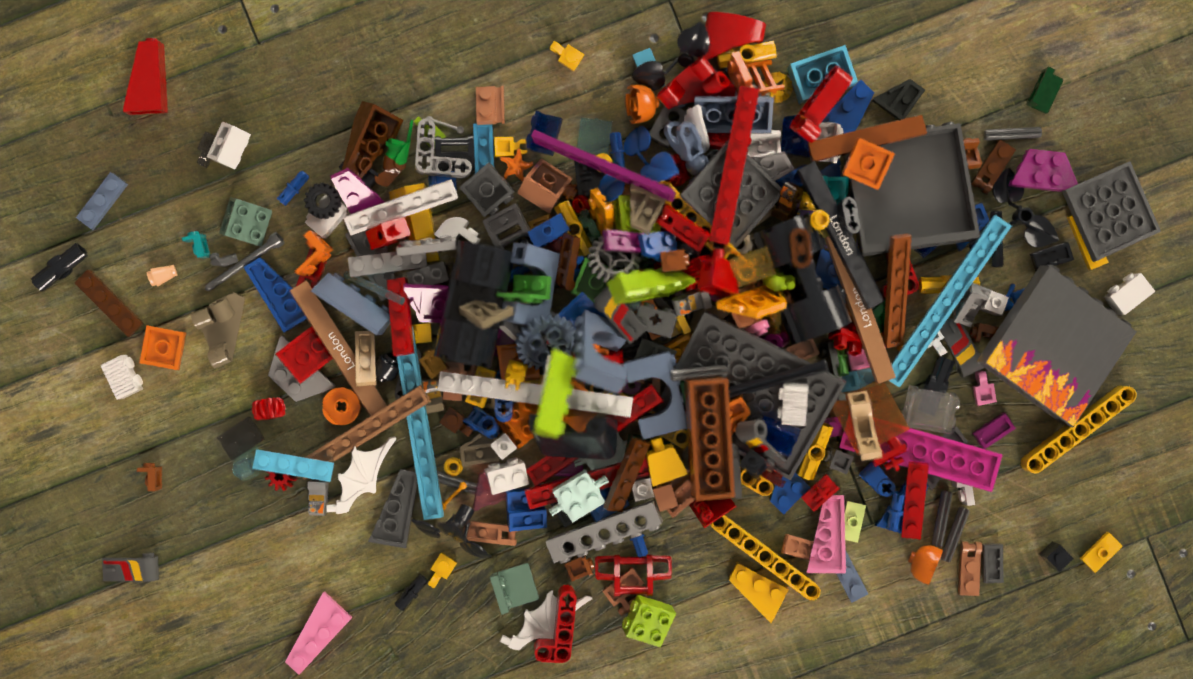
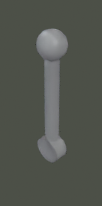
(460, 130)

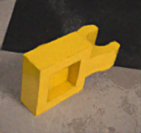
(569, 56)
(442, 567)

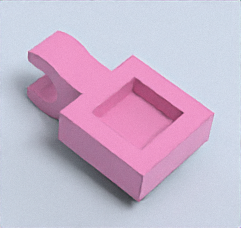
(984, 391)

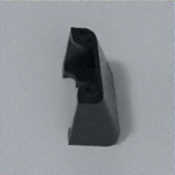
(596, 443)

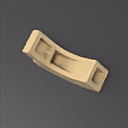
(863, 425)

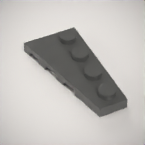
(361, 248)
(396, 517)

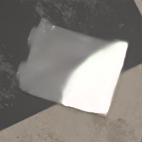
(930, 410)

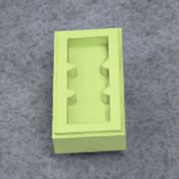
(854, 517)

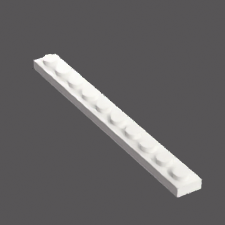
(531, 394)

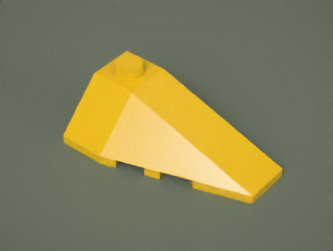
(419, 223)

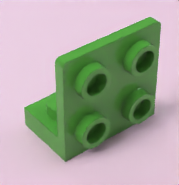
(529, 289)

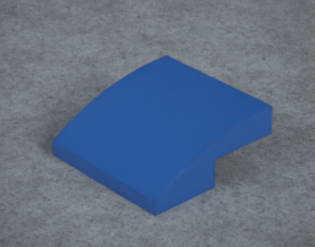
(520, 515)

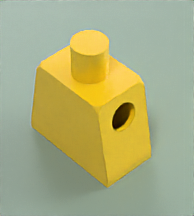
(663, 462)

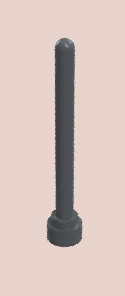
(274, 241)

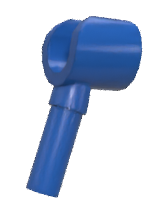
(1010, 304)

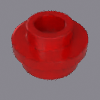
(580, 203)

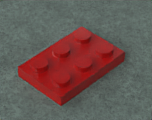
(304, 355)

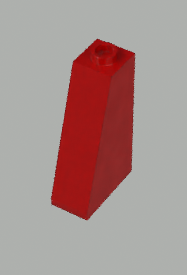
(148, 80)

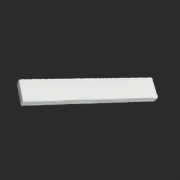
(401, 207)

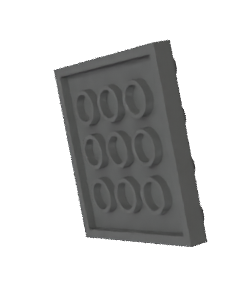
(755, 198)
(1111, 211)

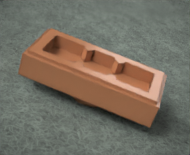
(683, 498)
(797, 547)

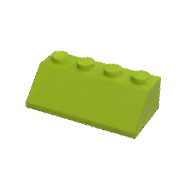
(554, 395)

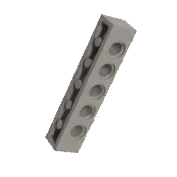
(561, 554)

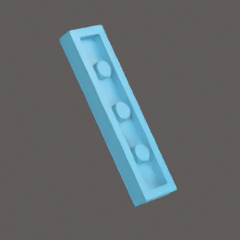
(293, 465)

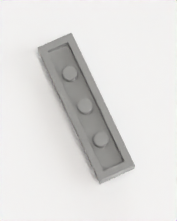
(385, 263)

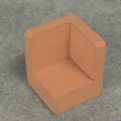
(665, 496)

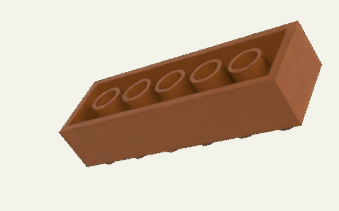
(709, 438)

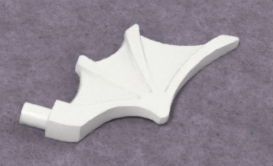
(360, 476)
(539, 622)

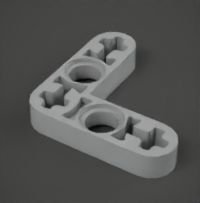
(433, 161)

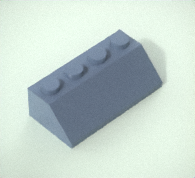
(720, 110)
(353, 303)

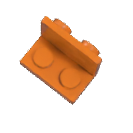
(322, 253)
(518, 426)

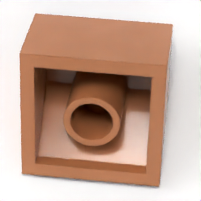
(544, 185)

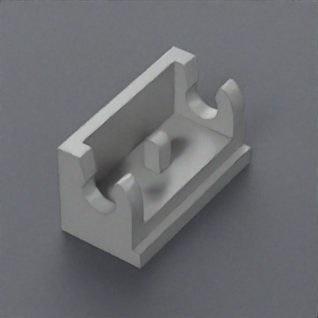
(970, 304)

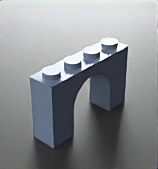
(540, 263)
(588, 363)
(673, 415)

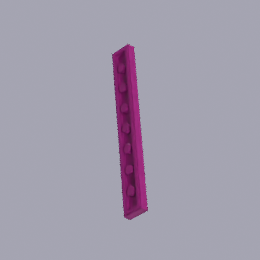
(603, 165)

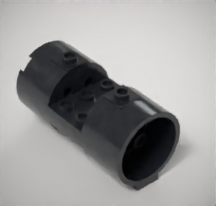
(476, 275)
(813, 310)

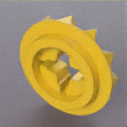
(781, 96)

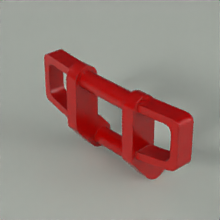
(648, 560)

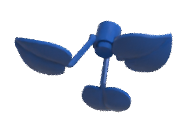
(659, 169)

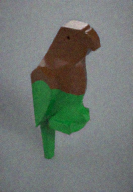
(394, 159)

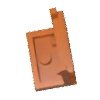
(740, 75)

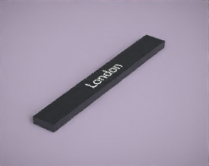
(844, 244)

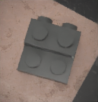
(488, 190)

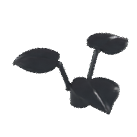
(691, 42)
(1039, 229)
(452, 529)

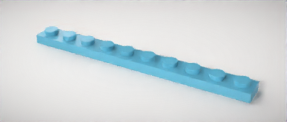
(948, 298)
(421, 440)

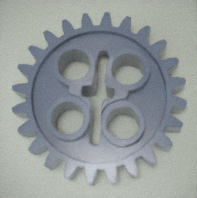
(532, 347)

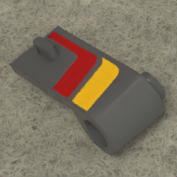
(620, 316)
(961, 348)
(753, 435)
(131, 569)

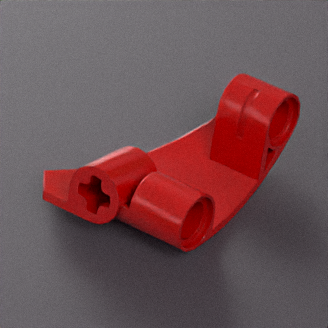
(731, 31)
(695, 80)

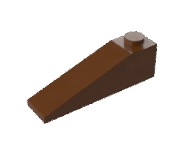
(368, 137)

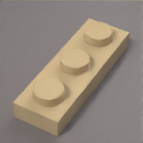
(365, 358)

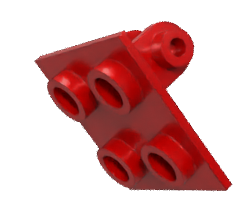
(711, 510)

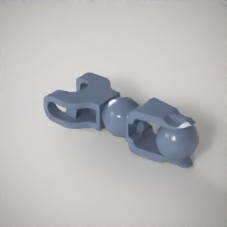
(687, 146)

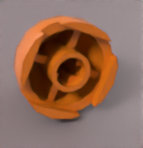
(641, 103)
(925, 562)

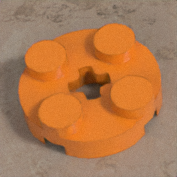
(341, 417)

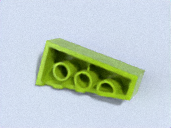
(647, 285)

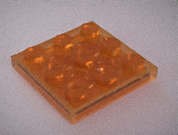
(885, 413)

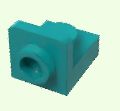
(200, 244)

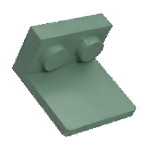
(245, 221)
(514, 587)

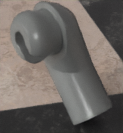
(223, 261)

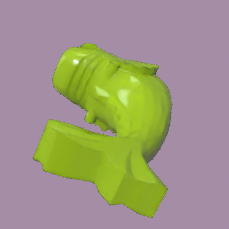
(779, 281)

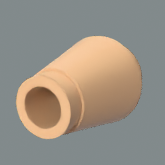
(161, 274)

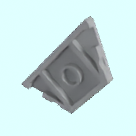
(282, 377)

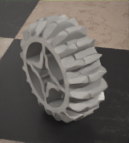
(606, 256)

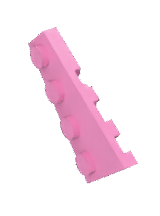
(829, 541)
(319, 630)

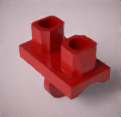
(846, 337)
(896, 449)
(820, 492)

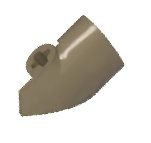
(220, 327)

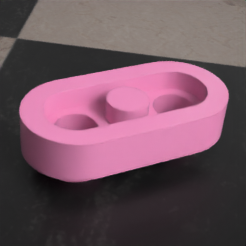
(759, 328)

